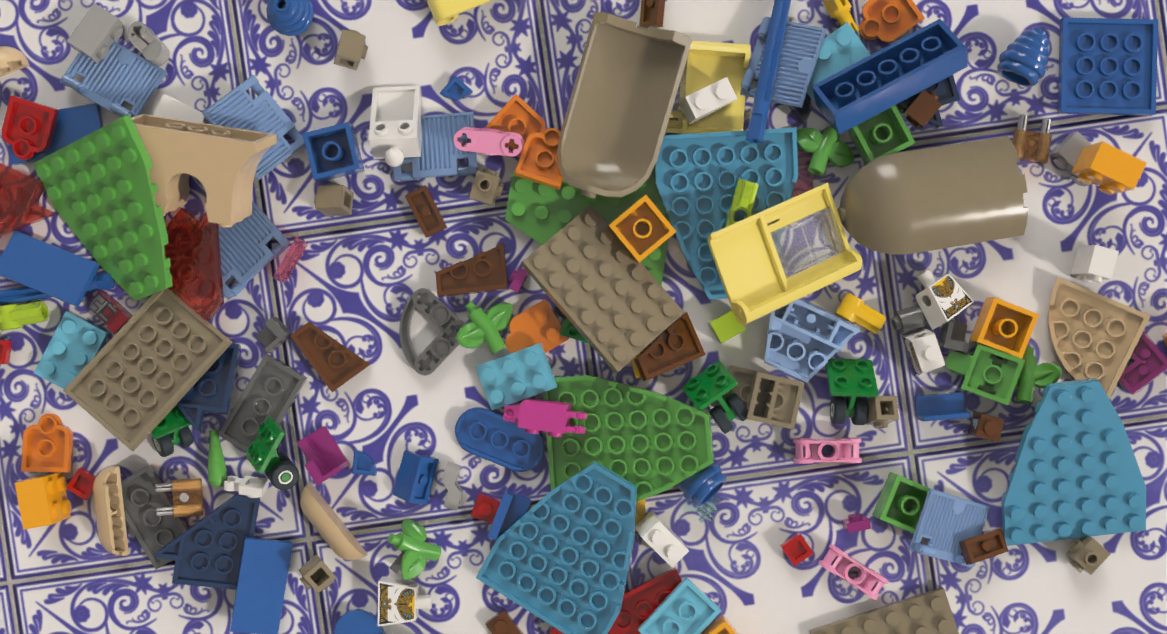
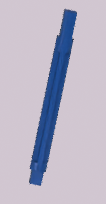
(768, 71)
(22, 294)

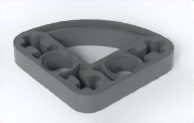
(445, 326)

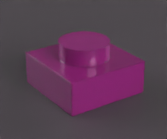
(517, 279)
(855, 523)

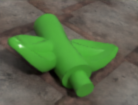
(824, 148)
(485, 326)
(1034, 376)
(414, 547)

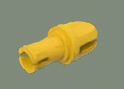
(840, 10)

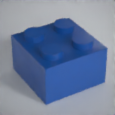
(333, 152)

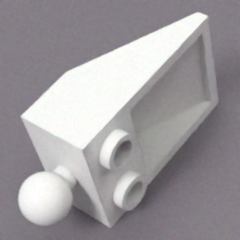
(395, 124)

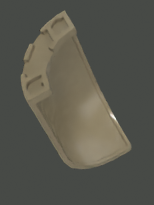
(620, 105)
(937, 198)

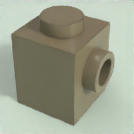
(350, 49)
(486, 187)
(334, 200)
(882, 411)
(1086, 554)
(316, 574)

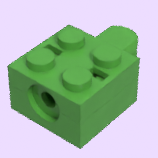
(987, 372)

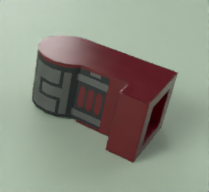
(109, 311)

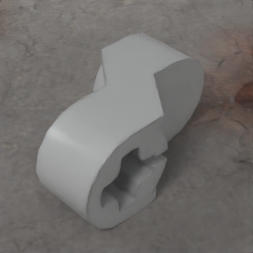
(140, 36)
(450, 482)

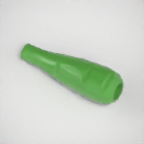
(216, 463)

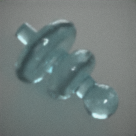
(709, 507)

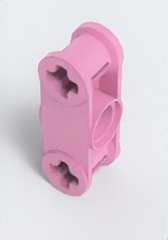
(488, 141)
(844, 450)
(866, 580)

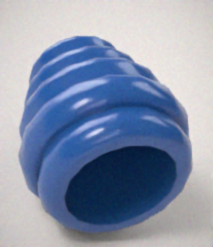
(292, 19)
(1025, 58)
(703, 484)

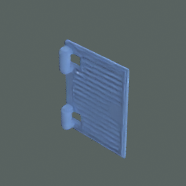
(795, 65)
(115, 80)
(259, 115)
(438, 149)
(245, 249)
(945, 523)

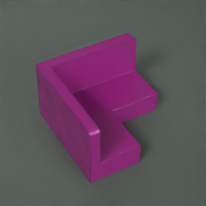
(1148, 365)
(323, 455)

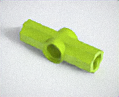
(742, 200)
(17, 315)

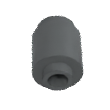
(909, 319)

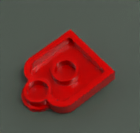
(28, 127)

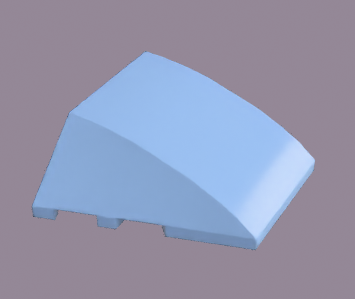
(805, 338)

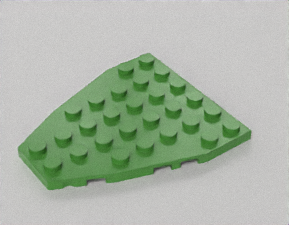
(110, 205)
(545, 211)
(630, 432)

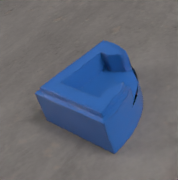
(456, 90)
(363, 464)

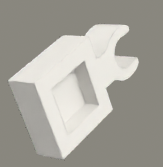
(250, 486)

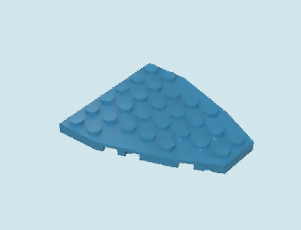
(698, 183)
(1073, 470)
(570, 553)

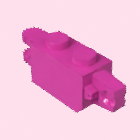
(544, 416)

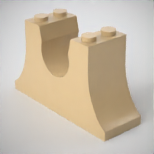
(214, 154)

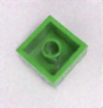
(881, 135)
(901, 502)

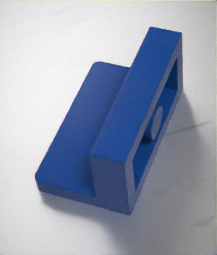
(940, 406)
(415, 477)
(509, 512)

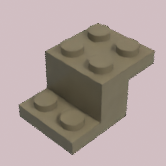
(767, 396)

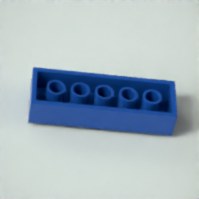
(890, 76)

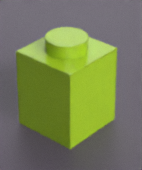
(726, 326)

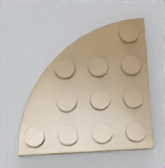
(1093, 333)

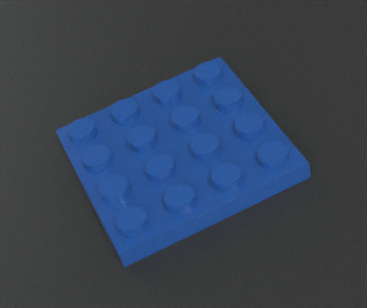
(1107, 66)

